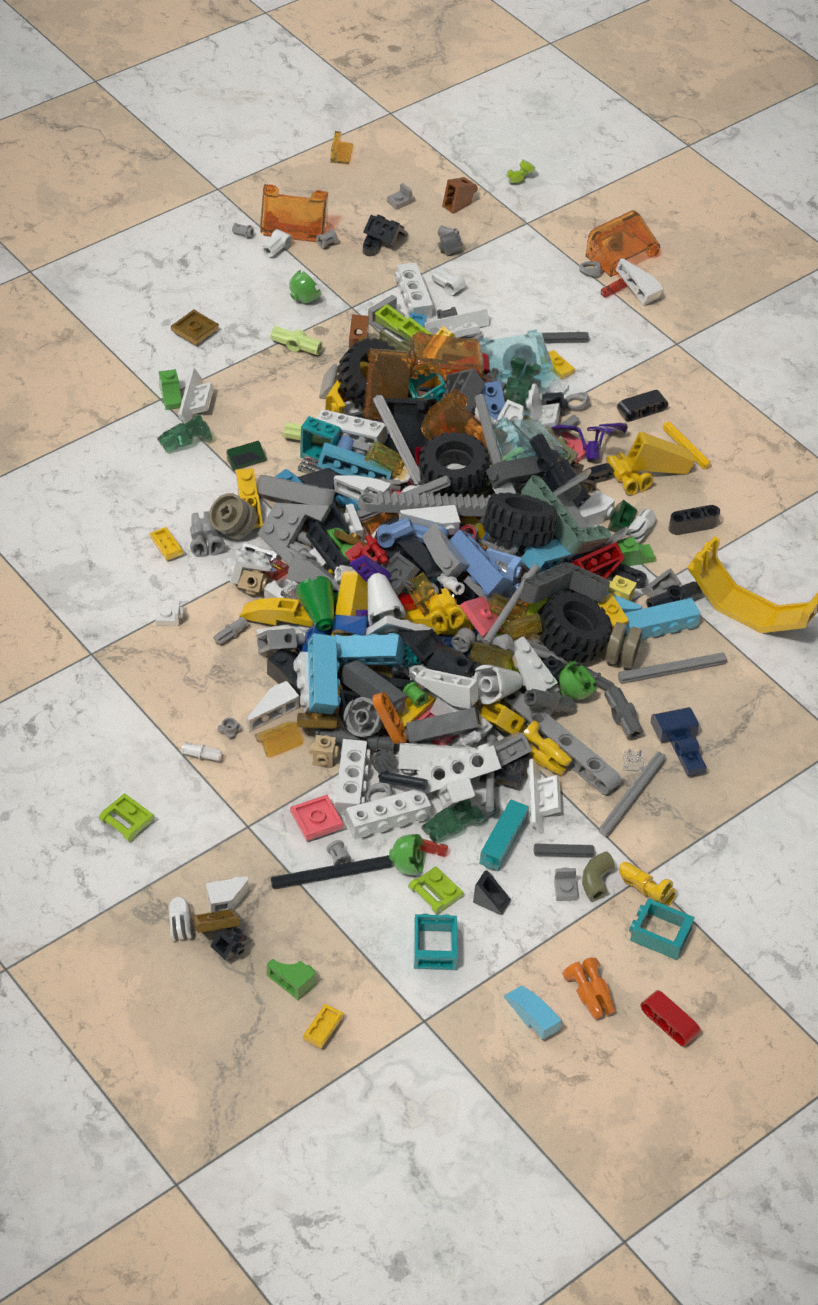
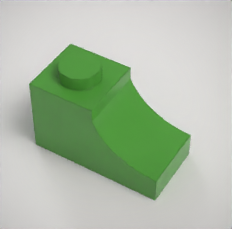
(170, 389)
(635, 553)
(293, 978)

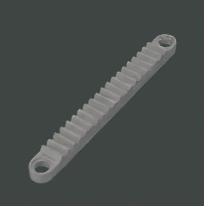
(395, 502)

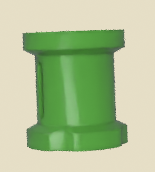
(415, 694)

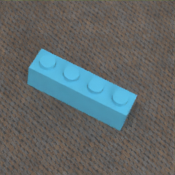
(350, 463)
(548, 556)
(665, 618)
(370, 649)
(323, 674)

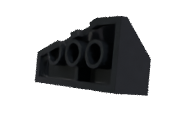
(281, 668)

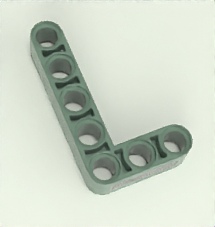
(568, 532)

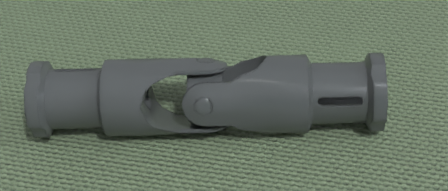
(374, 742)

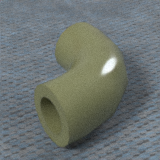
(594, 873)

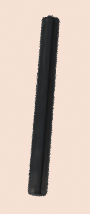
(330, 871)

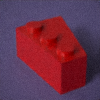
(602, 561)

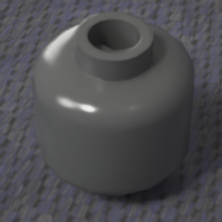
(450, 243)

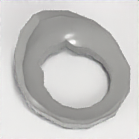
(595, 271)
(583, 396)
(504, 642)
(389, 791)

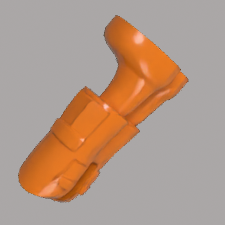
(594, 994)

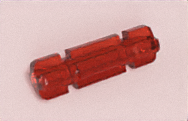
(613, 287)
(432, 847)

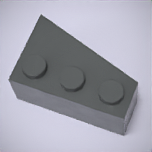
(466, 382)

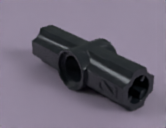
(548, 460)
(675, 593)

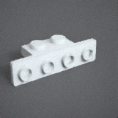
(462, 324)
(196, 396)
(544, 795)

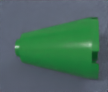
(318, 601)

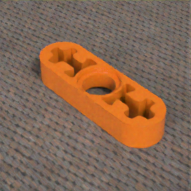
(389, 717)

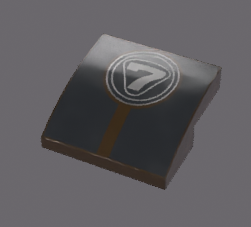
(510, 773)

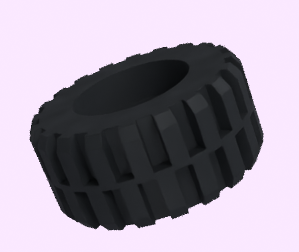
(349, 368)
(455, 449)
(520, 519)
(574, 626)

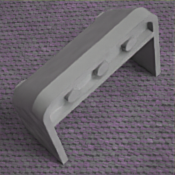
(570, 491)

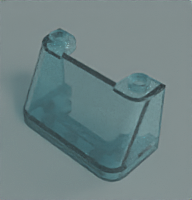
(527, 346)
(515, 434)

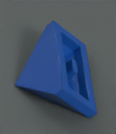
(349, 625)

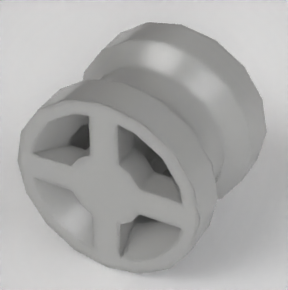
(463, 640)

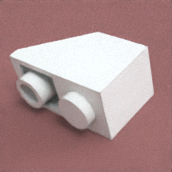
(226, 893)

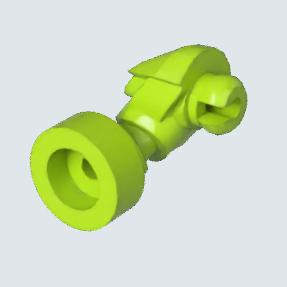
(518, 176)

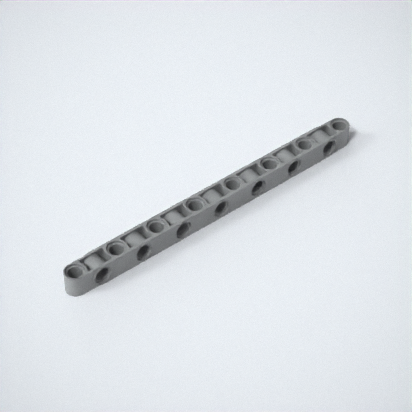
(584, 760)

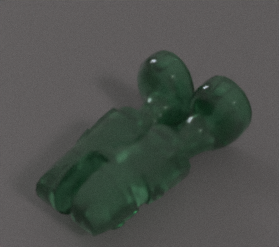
(515, 385)
(180, 436)
(447, 821)

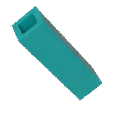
(504, 835)

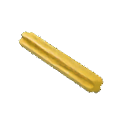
(698, 456)

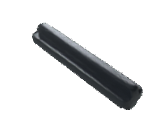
(403, 781)

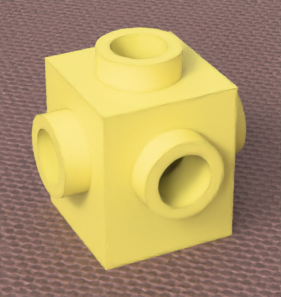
(622, 587)

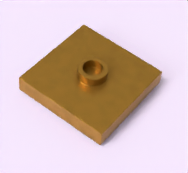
(194, 327)
(352, 539)
(316, 720)
(215, 920)

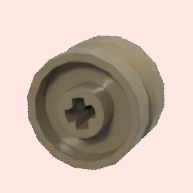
(232, 516)
(620, 644)

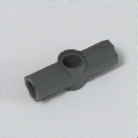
(549, 701)
(623, 713)

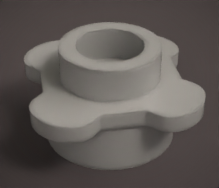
(229, 727)

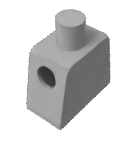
(275, 640)

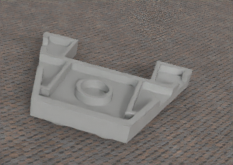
(285, 523)

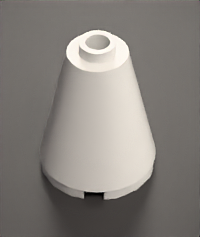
(382, 600)
(496, 683)

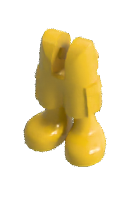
(630, 478)
(444, 605)
(549, 753)
(644, 882)

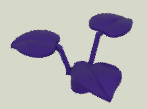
(593, 447)

